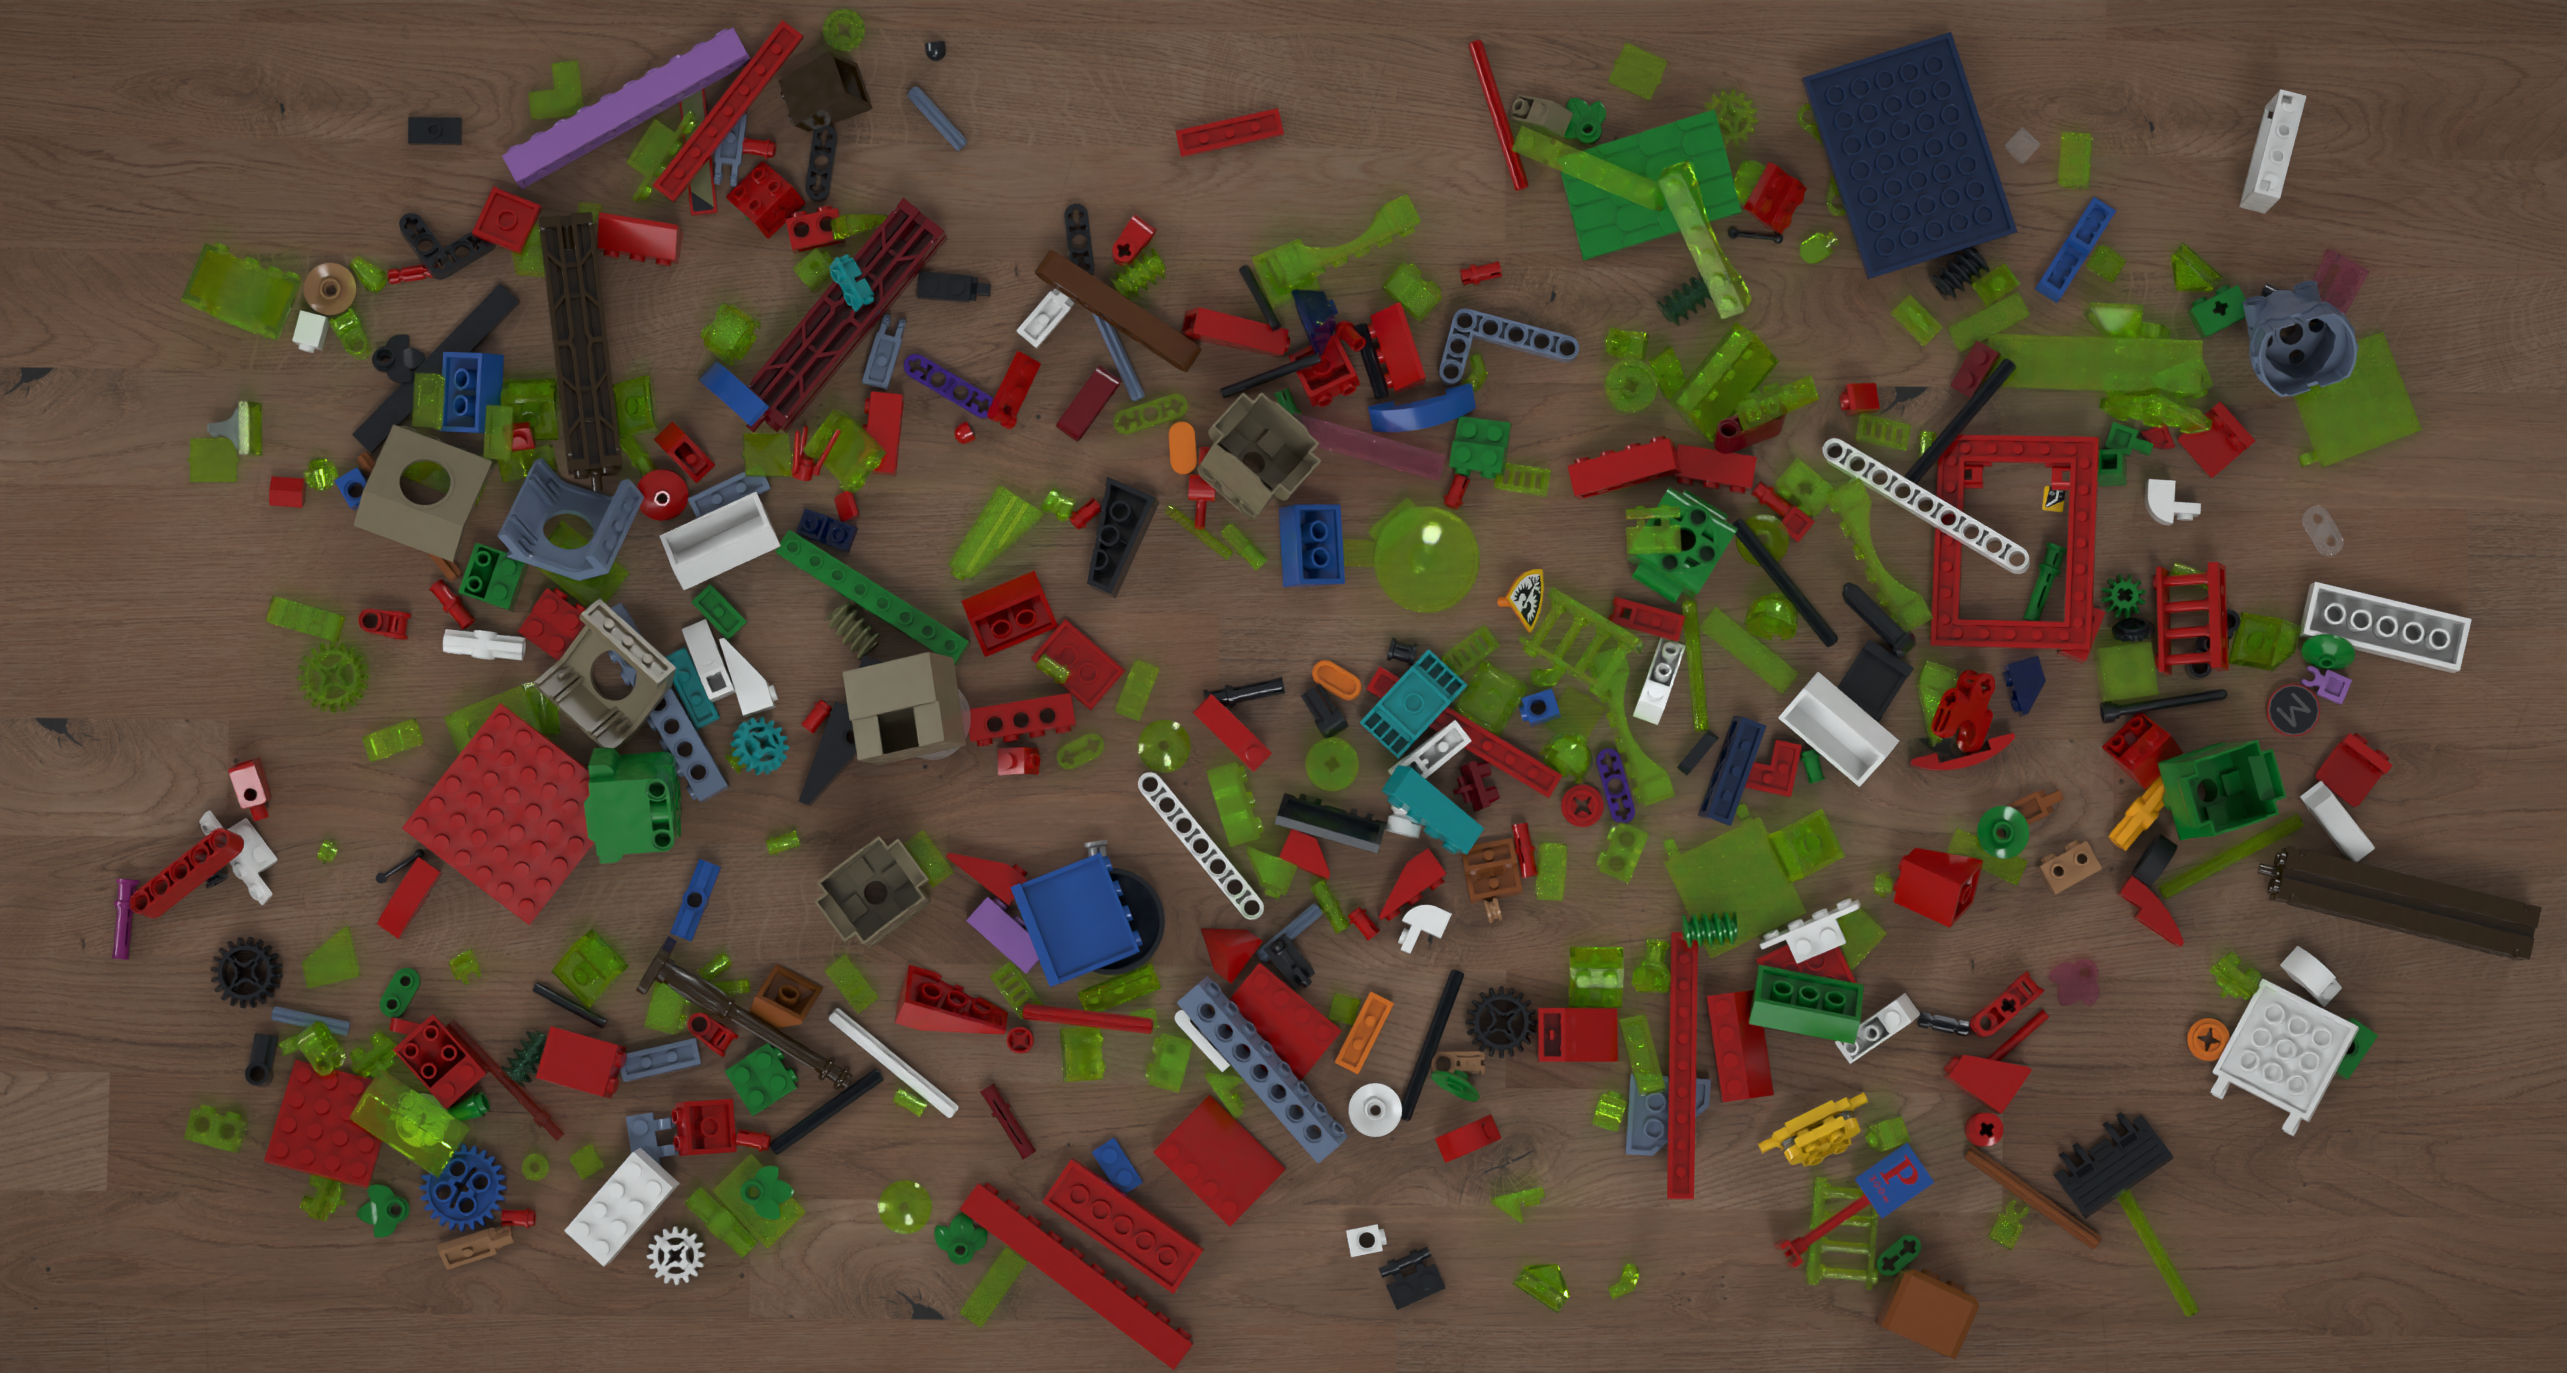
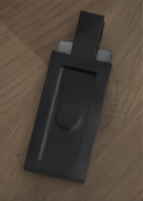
(950, 287)

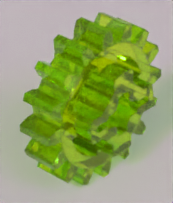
(1742, 114)

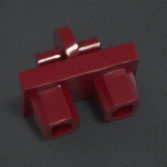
(1472, 786)

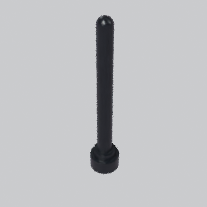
(2111, 711)

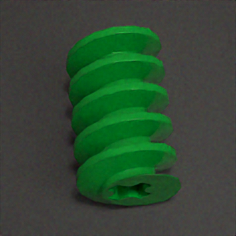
(1709, 929)

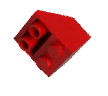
(2140, 747)

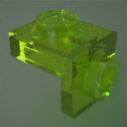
(1626, 344)

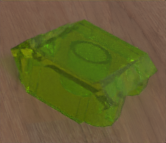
(1491, 698)

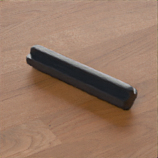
(1372, 364)

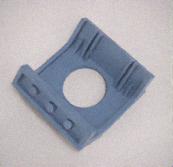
(546, 496)

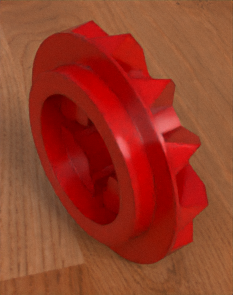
(1569, 806)

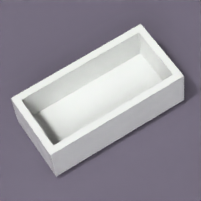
(719, 541)
(1838, 729)
(622, 1207)

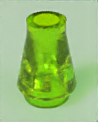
(369, 275)

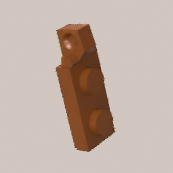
(2035, 806)

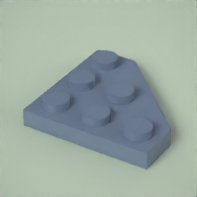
(1649, 1117)

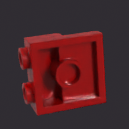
(1775, 198)
(1330, 377)
(553, 623)
(704, 1127)

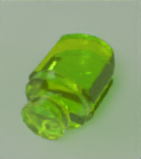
(1818, 247)

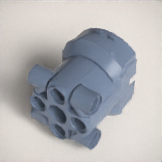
(2325, 350)

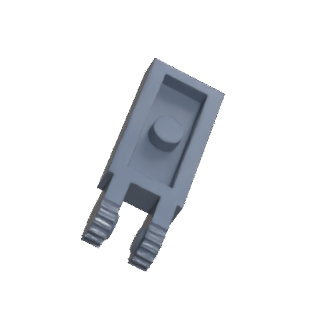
(731, 152)
(884, 355)

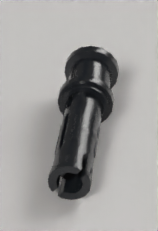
(1231, 695)

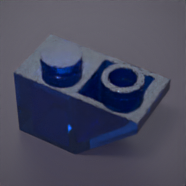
(2026, 682)

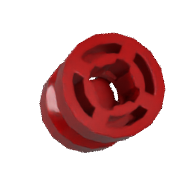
(1017, 1037)

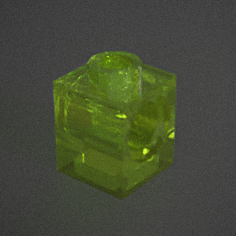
(1609, 1111)

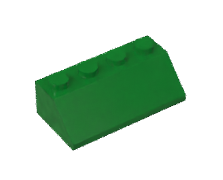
(1806, 1004)

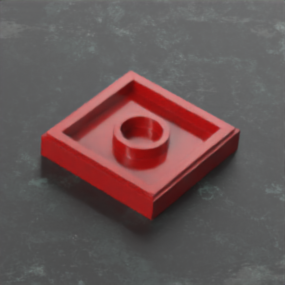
(507, 220)

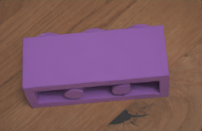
(1005, 933)

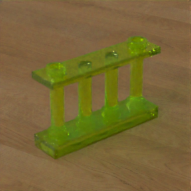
(1582, 617)
(1818, 1271)

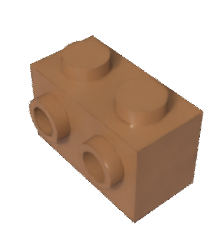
(2069, 867)

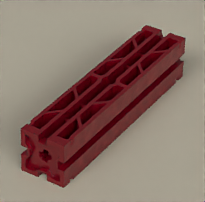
(833, 328)

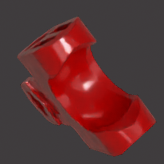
(1966, 709)

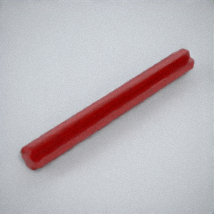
(1088, 1018)

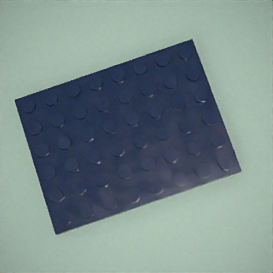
(1909, 155)

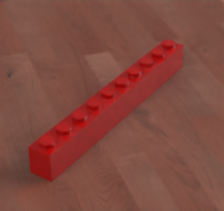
(1076, 1275)

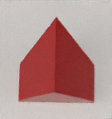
(1230, 950)

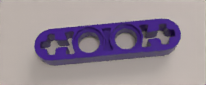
(950, 385)

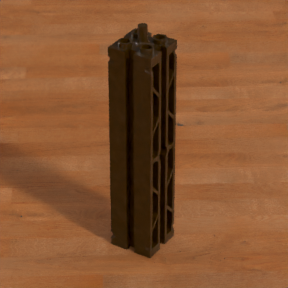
(580, 347)
(2402, 903)

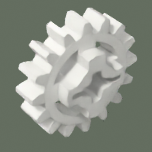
(666, 1246)

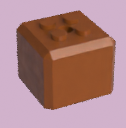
(1929, 1311)

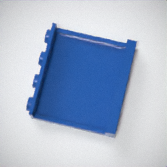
(1076, 919)

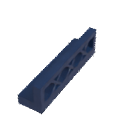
(1732, 770)

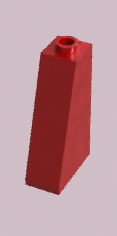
(1234, 332)

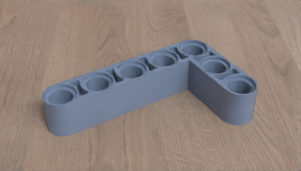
(1500, 338)

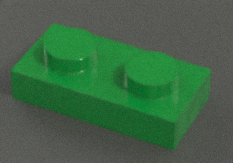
(719, 612)

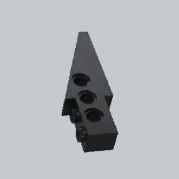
(833, 751)

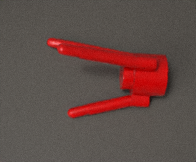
(803, 465)

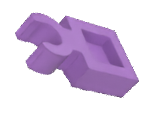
(2331, 685)

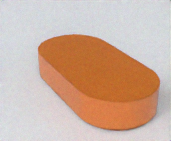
(1182, 448)
(1336, 680)

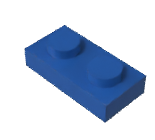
(1117, 1166)

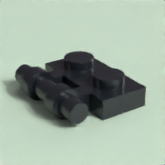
(1416, 1285)

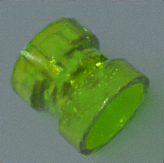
(1058, 505)

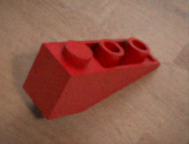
(1417, 876)

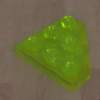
(2156, 409)

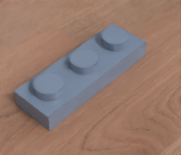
(727, 492)
(661, 1060)

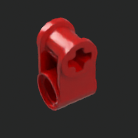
(1134, 237)
(386, 623)
(713, 1033)

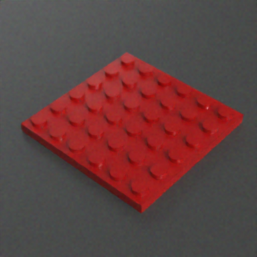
(508, 814)

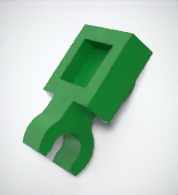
(2125, 438)

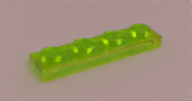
(1748, 650)

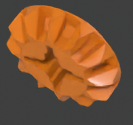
(2218, 1032)

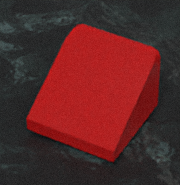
(846, 506)

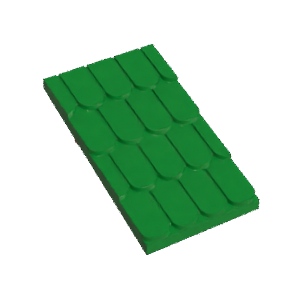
(1613, 223)

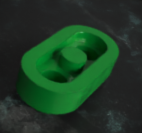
(400, 993)

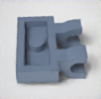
(643, 1135)

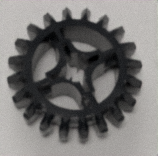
(238, 980)
(1520, 1008)

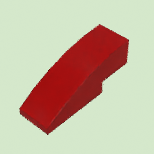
(409, 897)
(2151, 911)

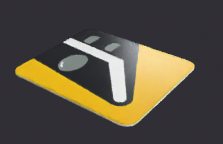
(2053, 500)

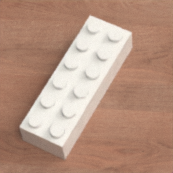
(2386, 627)

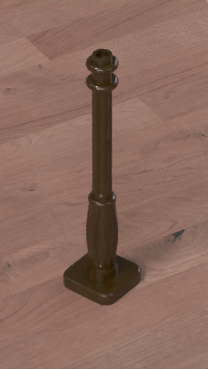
(713, 1000)

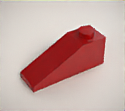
(1232, 733)
(992, 875)

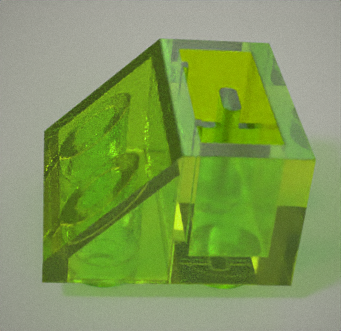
(1596, 977)

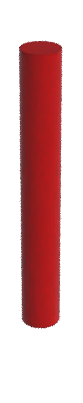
(2019, 1036)

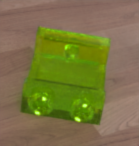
(853, 453)

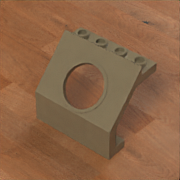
(425, 527)
(573, 690)

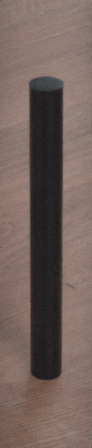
(1271, 375)

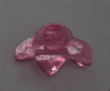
(2073, 985)

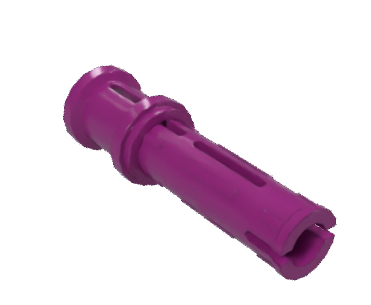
(124, 915)

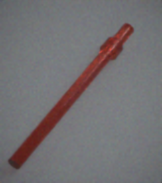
(541, 1117)

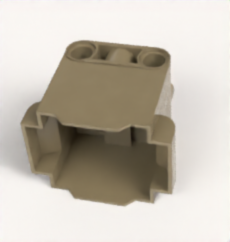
(1271, 439)
(846, 886)

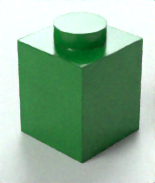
(2112, 467)

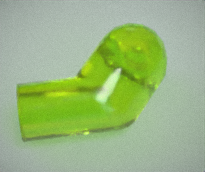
(1546, 678)

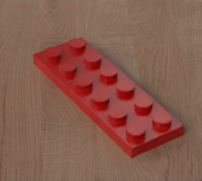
(1123, 1225)

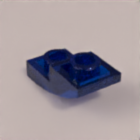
(826, 530)

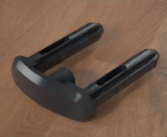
(1878, 620)

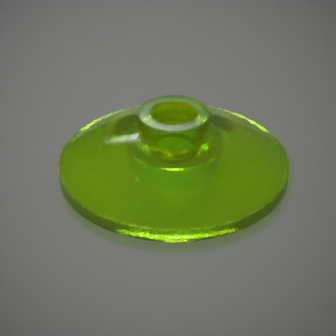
(1775, 531)
(1166, 760)
(919, 1207)

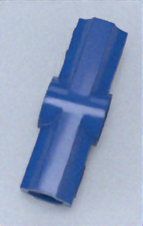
(702, 883)

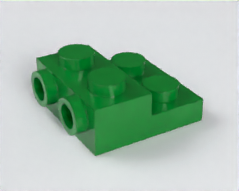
(1480, 447)
(762, 1078)

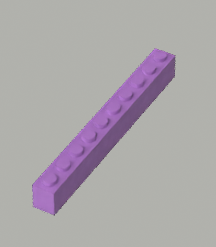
(626, 108)

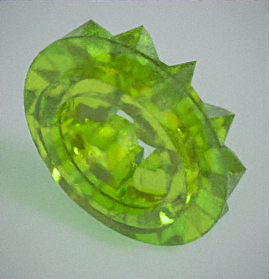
(844, 17)

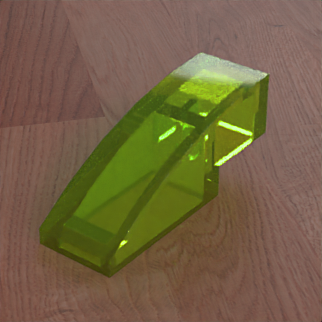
(1967, 845)

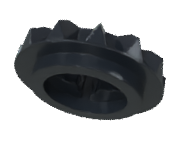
(2133, 629)

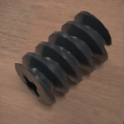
(1959, 273)

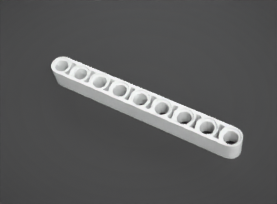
(1933, 516)

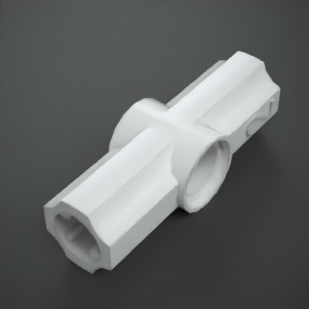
(484, 644)

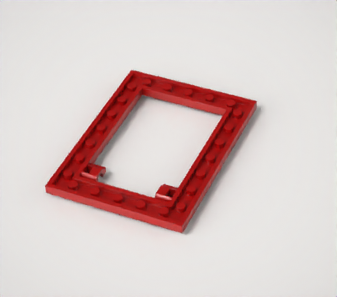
(2061, 454)

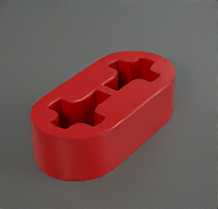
(402, 1026)

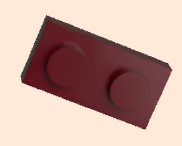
(1975, 369)

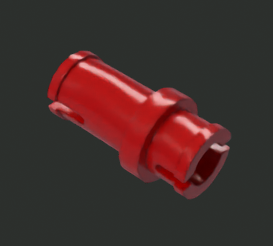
(1476, 274)
(1771, 499)

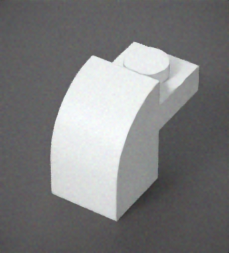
(2161, 506)
(1426, 919)
(2311, 975)

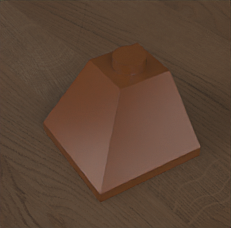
(784, 998)

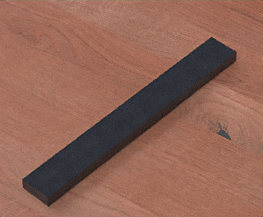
(462, 339)

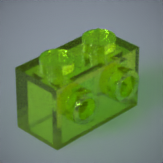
(1169, 1062)

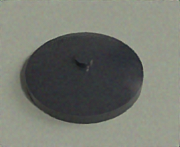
(1147, 920)

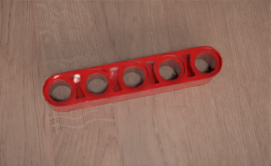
(186, 873)

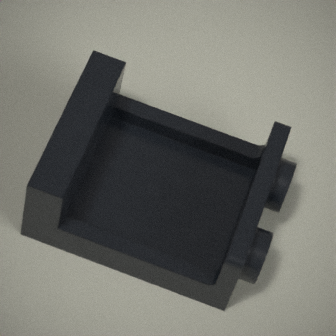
(1874, 679)

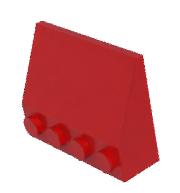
(1284, 1020)
(1219, 1160)

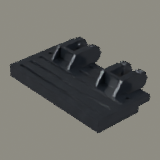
(1331, 822)
(2115, 1167)

